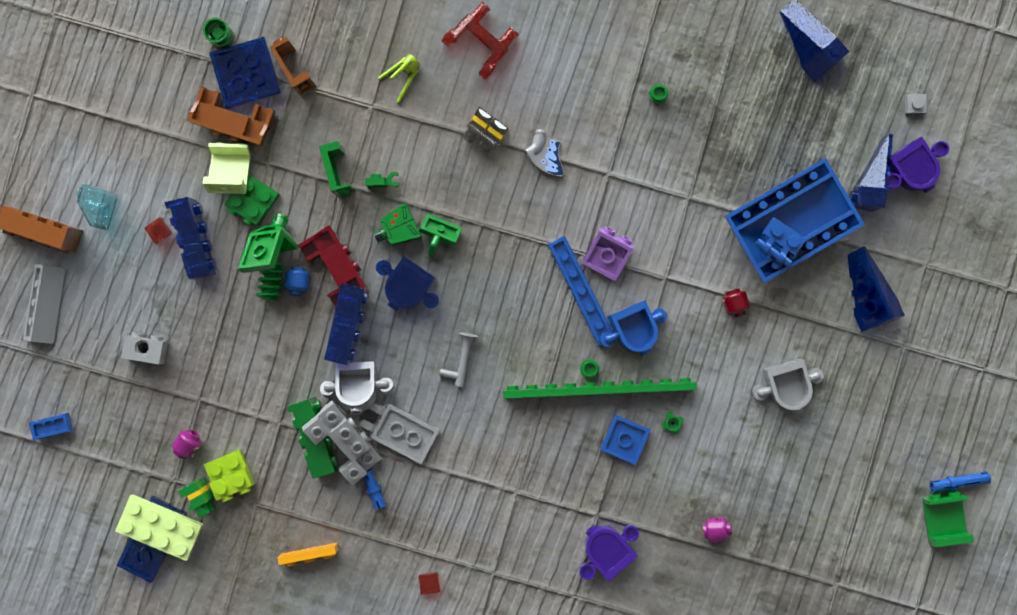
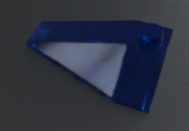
(812, 40)

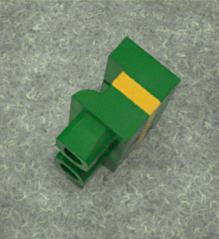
(199, 495)

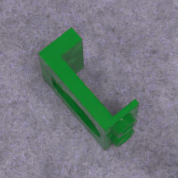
(328, 152)

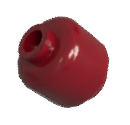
(736, 302)

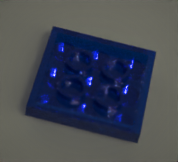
(245, 72)

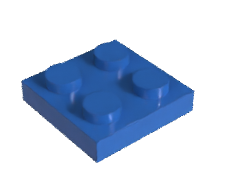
(625, 439)

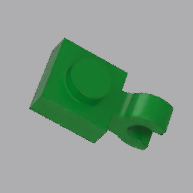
(377, 181)

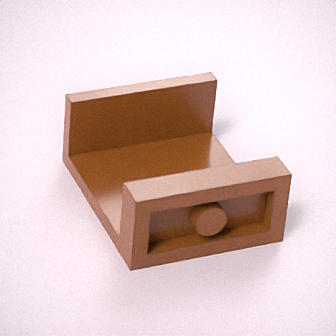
(302, 82)

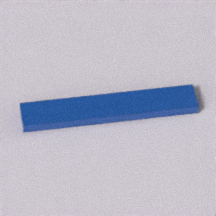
(579, 288)

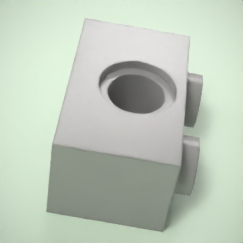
(133, 348)

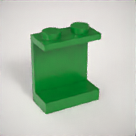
(946, 519)

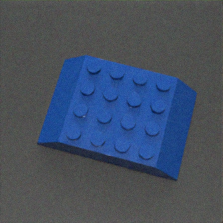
(809, 204)

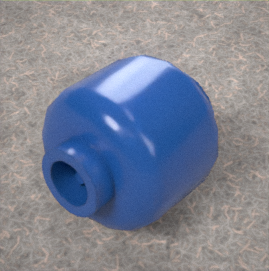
(297, 281)

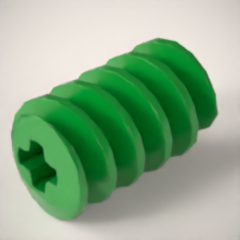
(270, 283)

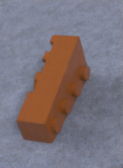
(40, 229)

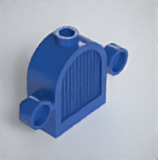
(634, 328)

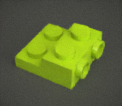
(229, 475)

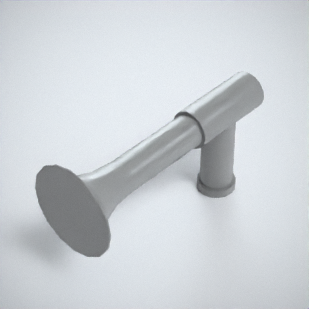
(460, 374)

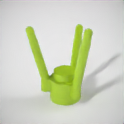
(408, 65)

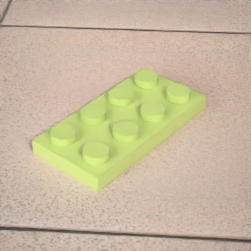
(159, 527)

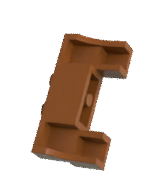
(222, 121)

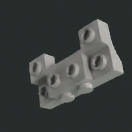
(347, 437)

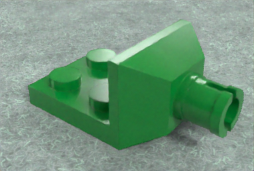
(265, 244)

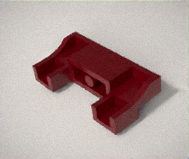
(335, 256)

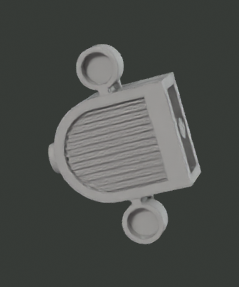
(789, 385)
(356, 386)

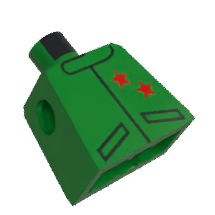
(398, 227)

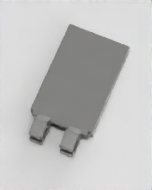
(401, 431)

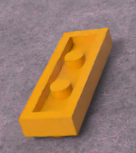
(308, 554)

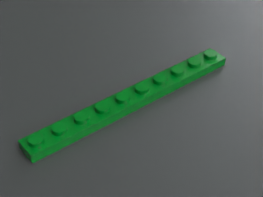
(607, 388)

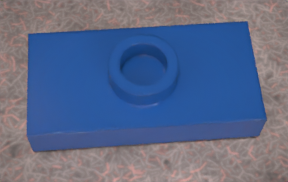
(50, 426)

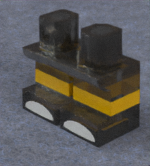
(479, 125)

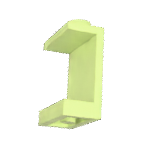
(228, 168)

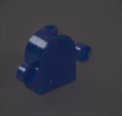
(407, 284)

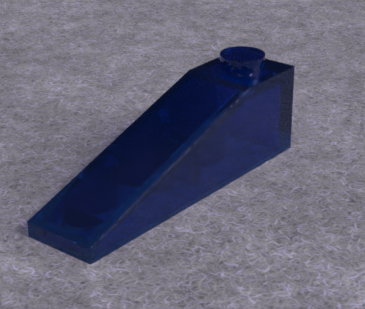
(871, 188)
(872, 294)

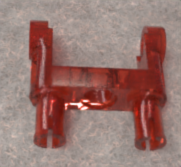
(472, 23)

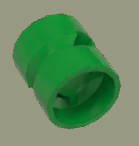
(218, 33)

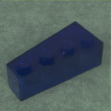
(192, 237)
(346, 324)

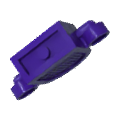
(916, 165)
(608, 551)

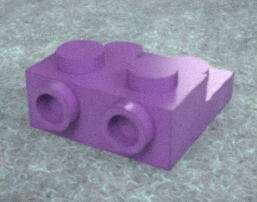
(608, 253)

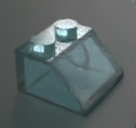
(96, 205)

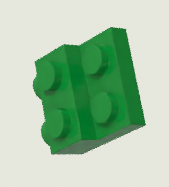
(254, 204)

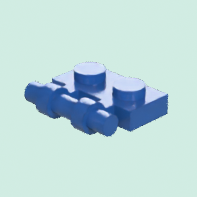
(782, 236)

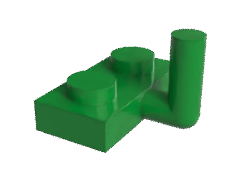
(439, 231)

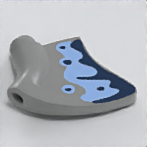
(545, 154)

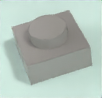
(915, 103)

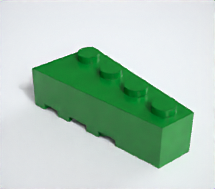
(318, 456)

